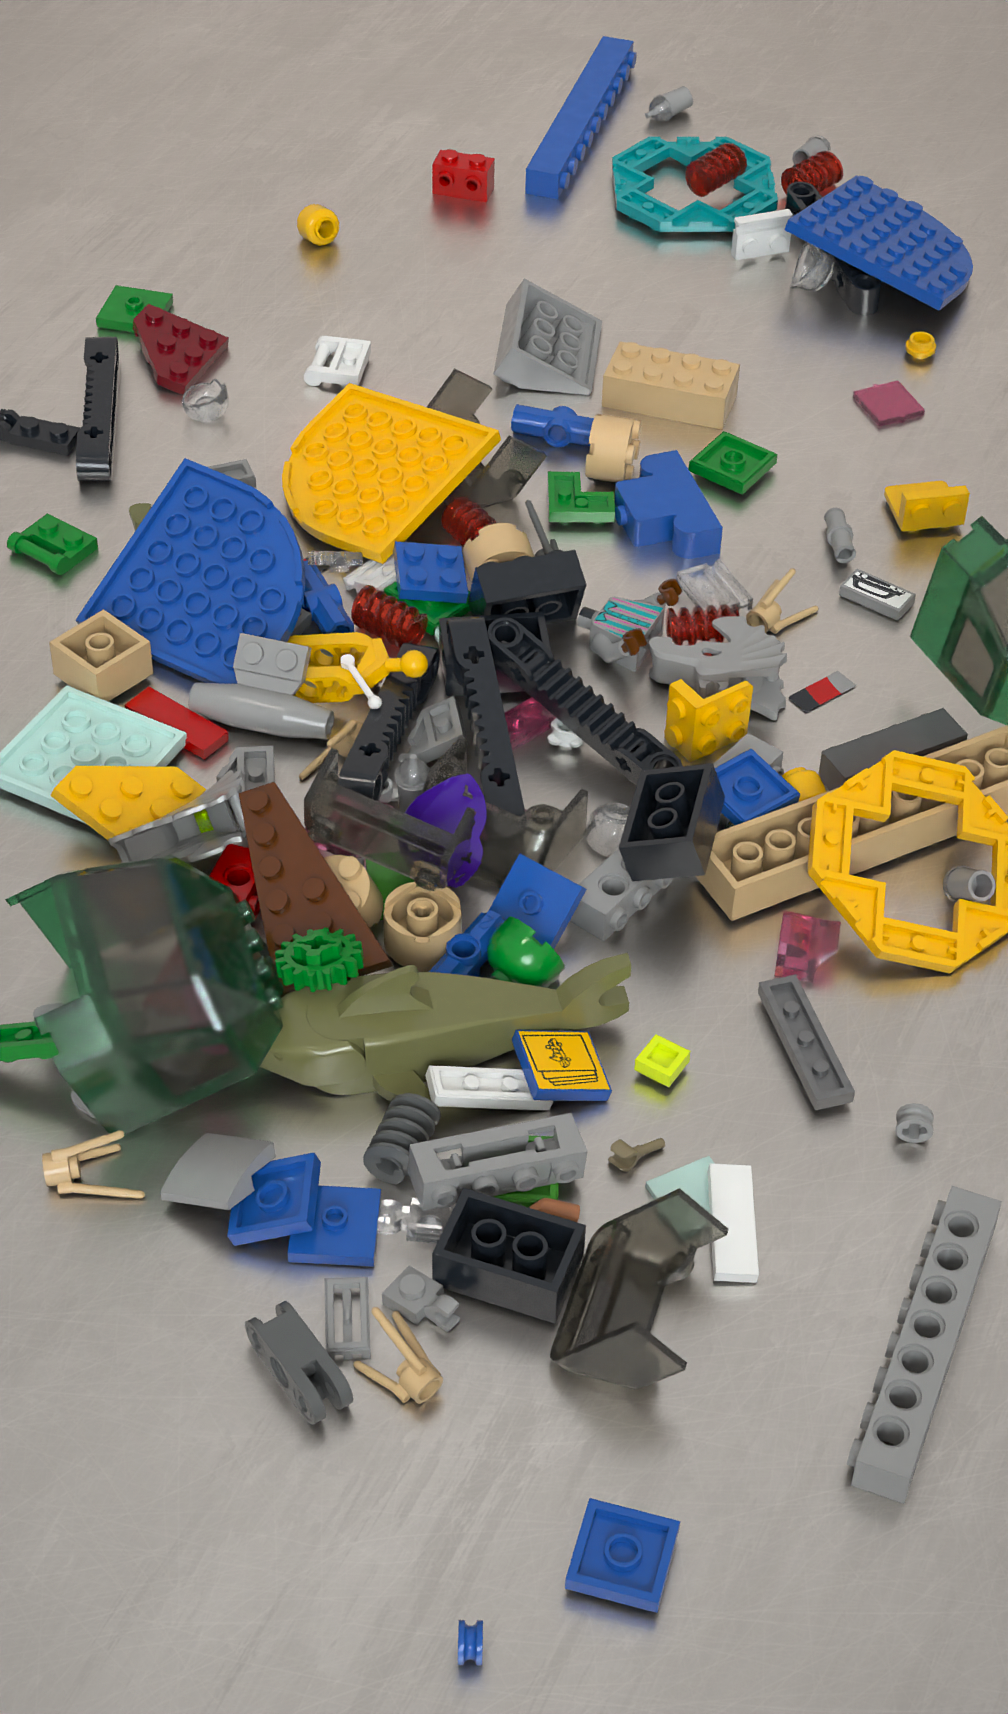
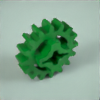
(319, 959)

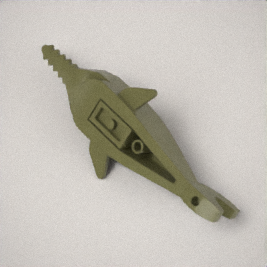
(393, 1025)

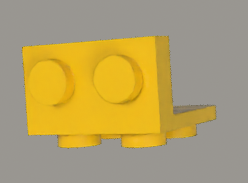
(927, 505)
(705, 725)

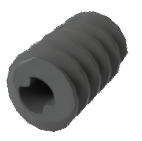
(406, 1122)

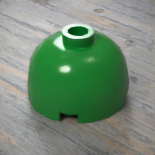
(520, 957)

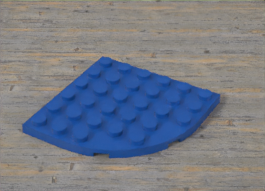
(887, 240)
(203, 571)

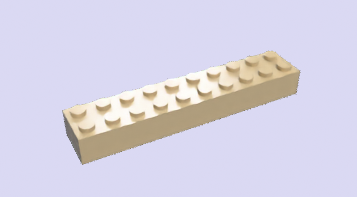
(769, 855)

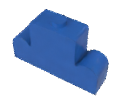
(667, 507)

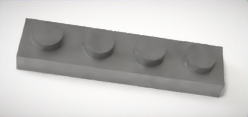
(806, 1042)

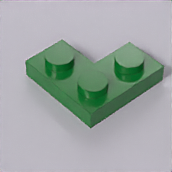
(569, 504)

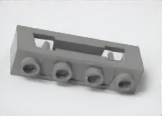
(497, 1161)

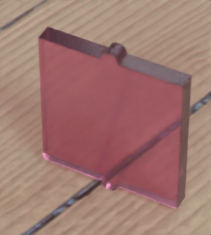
(888, 403)

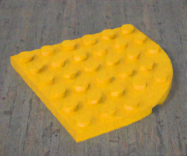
(377, 469)

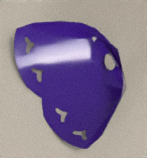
(444, 808)

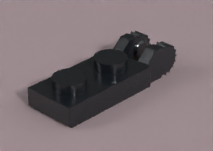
(37, 433)

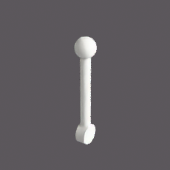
(348, 663)

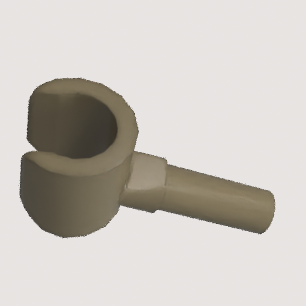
(627, 1157)

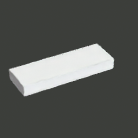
(481, 1088)
(733, 1205)

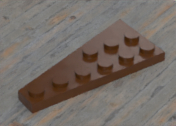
(296, 882)

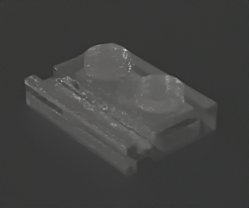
(713, 586)

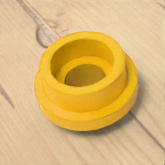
(920, 345)

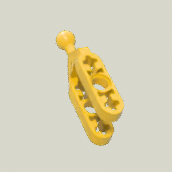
(371, 661)

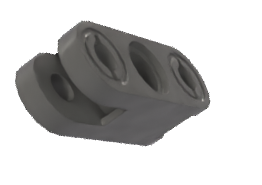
(299, 1363)

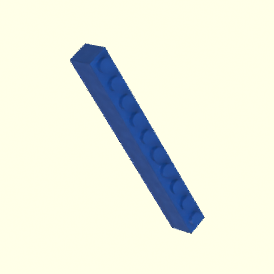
(580, 118)

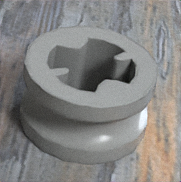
(914, 1123)

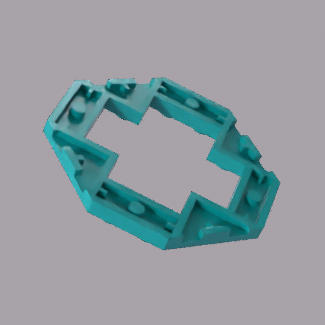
(632, 184)

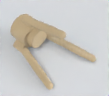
(768, 611)
(341, 741)
(63, 1166)
(416, 1374)

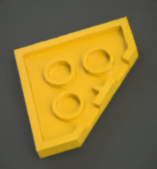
(124, 796)

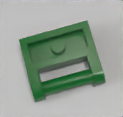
(53, 543)

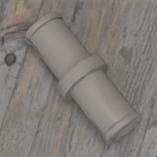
(840, 535)

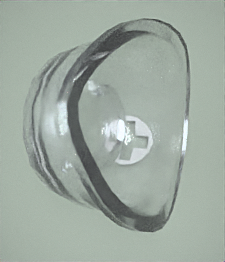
(812, 269)

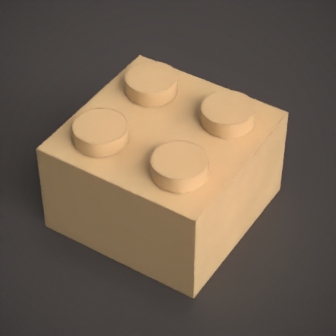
(101, 656)

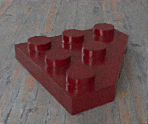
(176, 347)

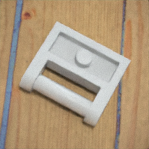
(347, 363)

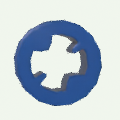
(470, 1642)

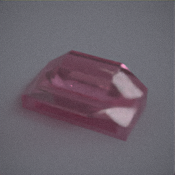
(805, 945)

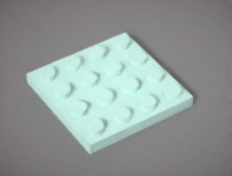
(81, 732)

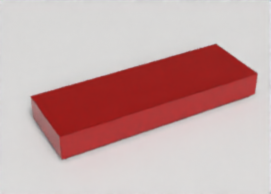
(202, 735)

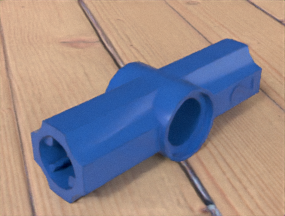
(555, 426)
(324, 603)
(468, 950)

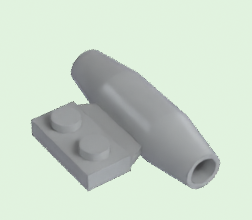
(264, 697)

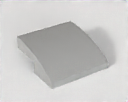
(217, 1171)

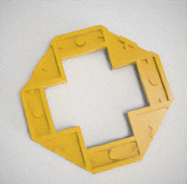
(863, 899)

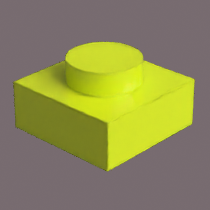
(662, 1060)

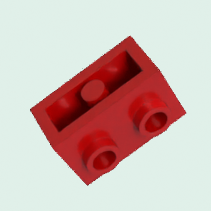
(463, 175)

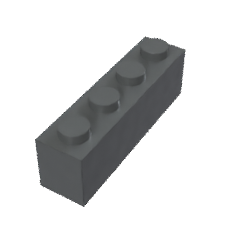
(915, 736)

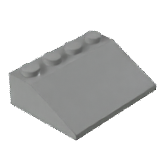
(547, 343)

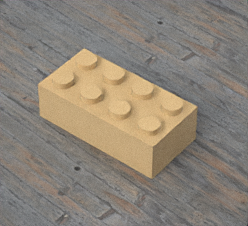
(670, 385)

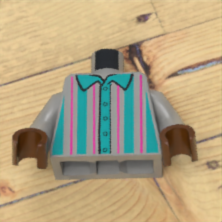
(625, 626)

